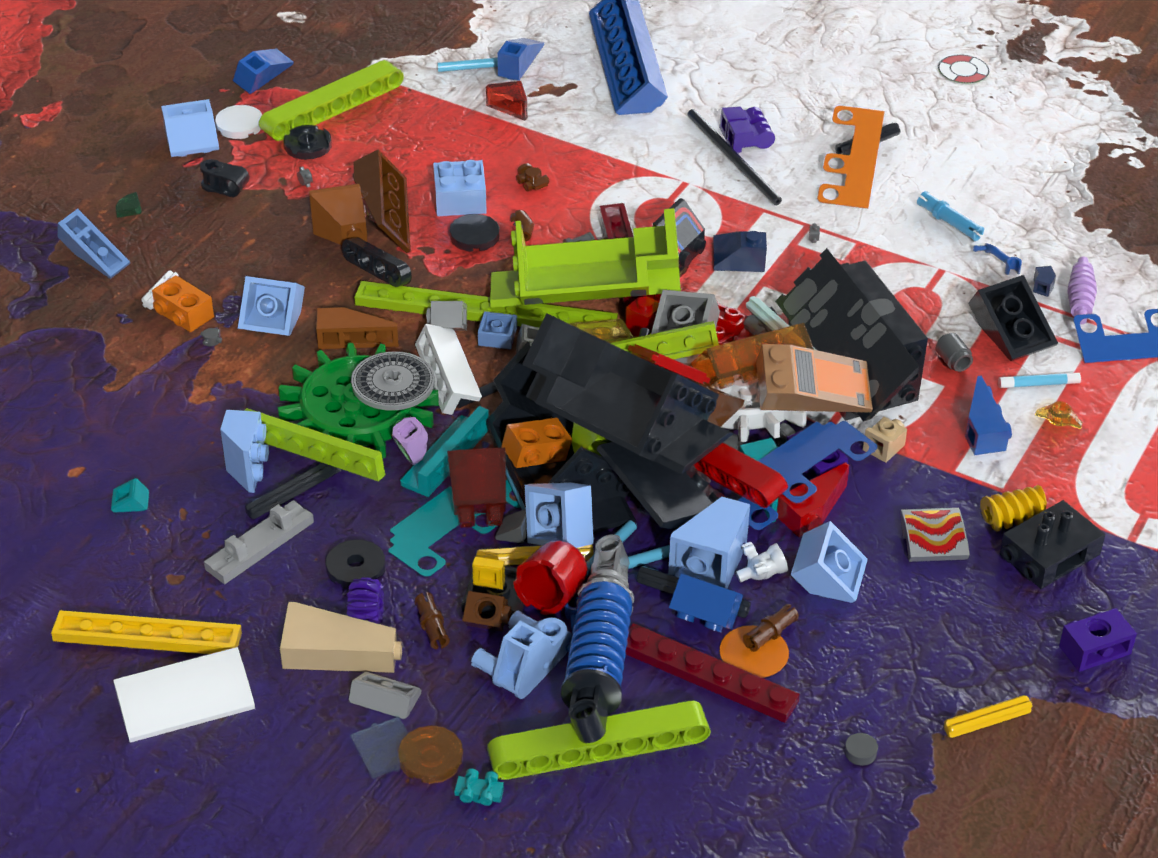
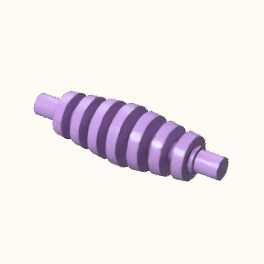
(1082, 288)

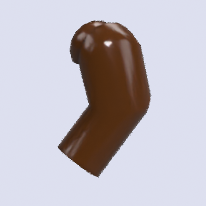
(526, 222)

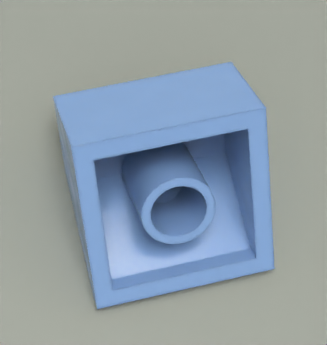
(270, 306)
(559, 513)
(829, 564)

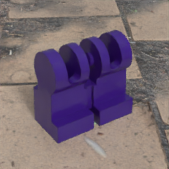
(745, 128)

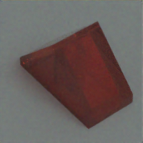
(508, 98)

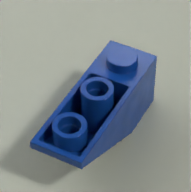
(516, 57)
(260, 68)
(986, 426)

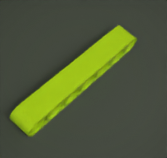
(331, 99)
(625, 736)

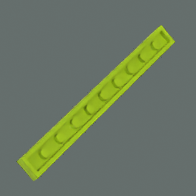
(418, 300)

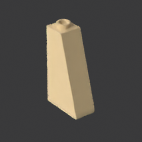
(336, 642)

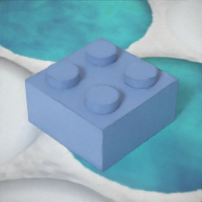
(497, 330)

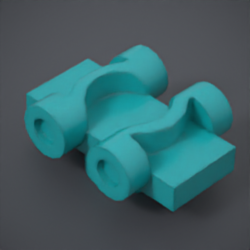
(479, 790)

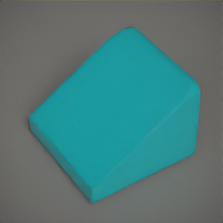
(130, 497)

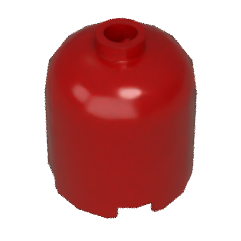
(550, 576)

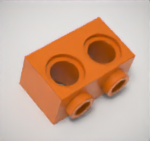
(182, 303)
(536, 442)

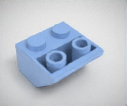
(190, 128)
(460, 188)
(244, 446)

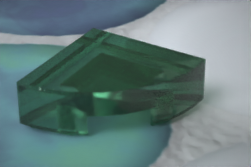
(128, 206)

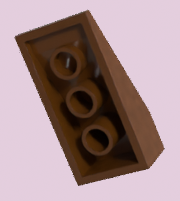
(385, 195)

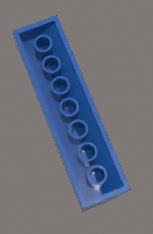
(628, 56)

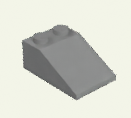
(684, 309)

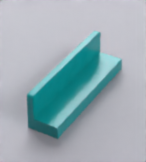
(433, 469)

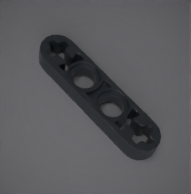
(395, 272)

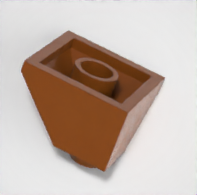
(338, 213)

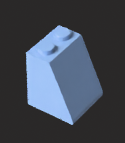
(711, 542)

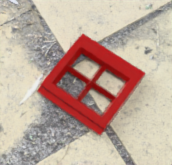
(669, 364)

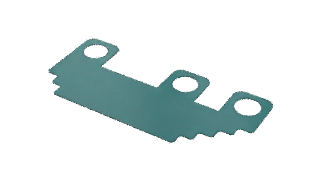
(428, 526)

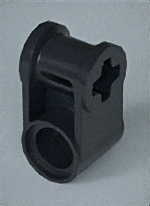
(224, 178)

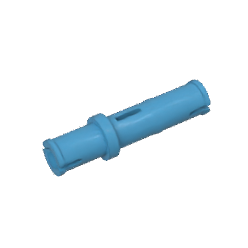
(943, 211)

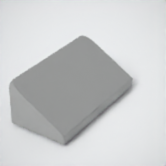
(384, 694)

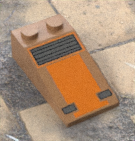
(811, 380)

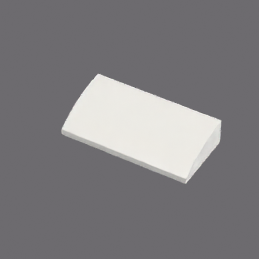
(183, 694)

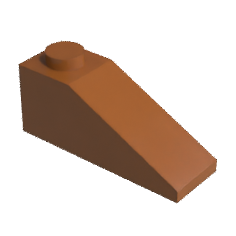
(342, 326)

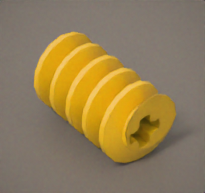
(1013, 507)

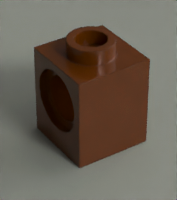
(474, 606)

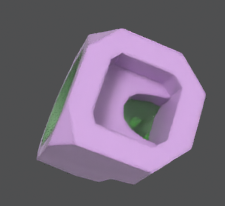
(411, 439)

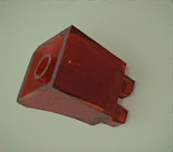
(478, 484)

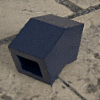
(1044, 280)

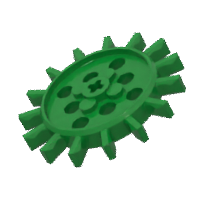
(332, 408)

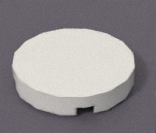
(238, 121)

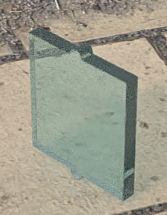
(380, 746)

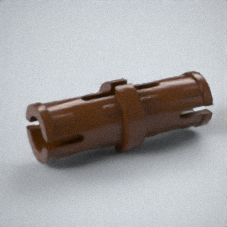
(432, 620)
(770, 627)

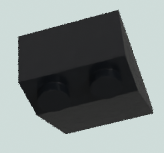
(1012, 318)

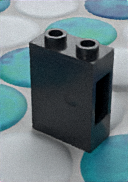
(1052, 544)

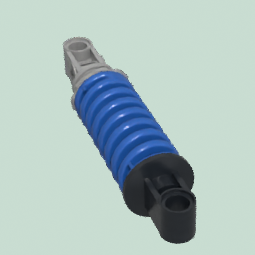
(599, 641)

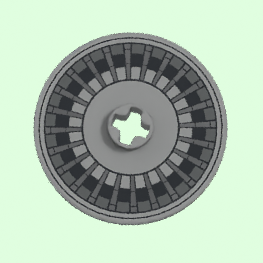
(393, 381)

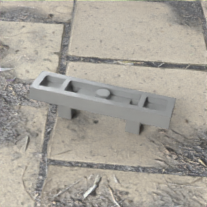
(258, 542)

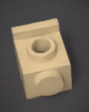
(890, 433)

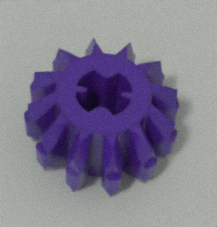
(366, 600)

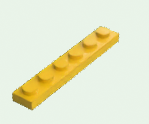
(145, 632)

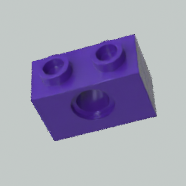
(1097, 639)

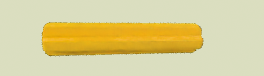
(987, 716)

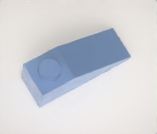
(91, 244)

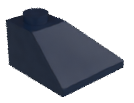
(740, 251)

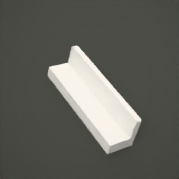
(450, 367)

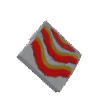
(934, 534)

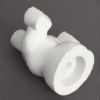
(762, 565)

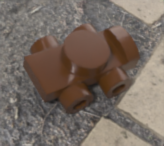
(531, 177)

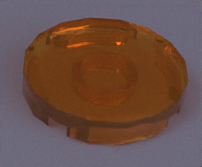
(430, 754)

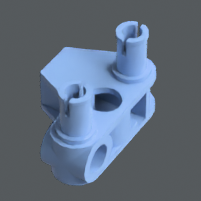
(525, 653)

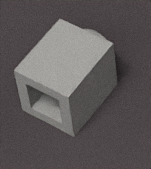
(448, 314)

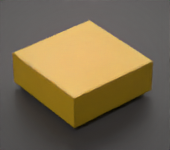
(488, 573)

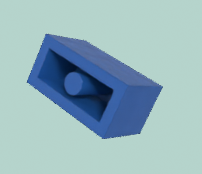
(705, 601)

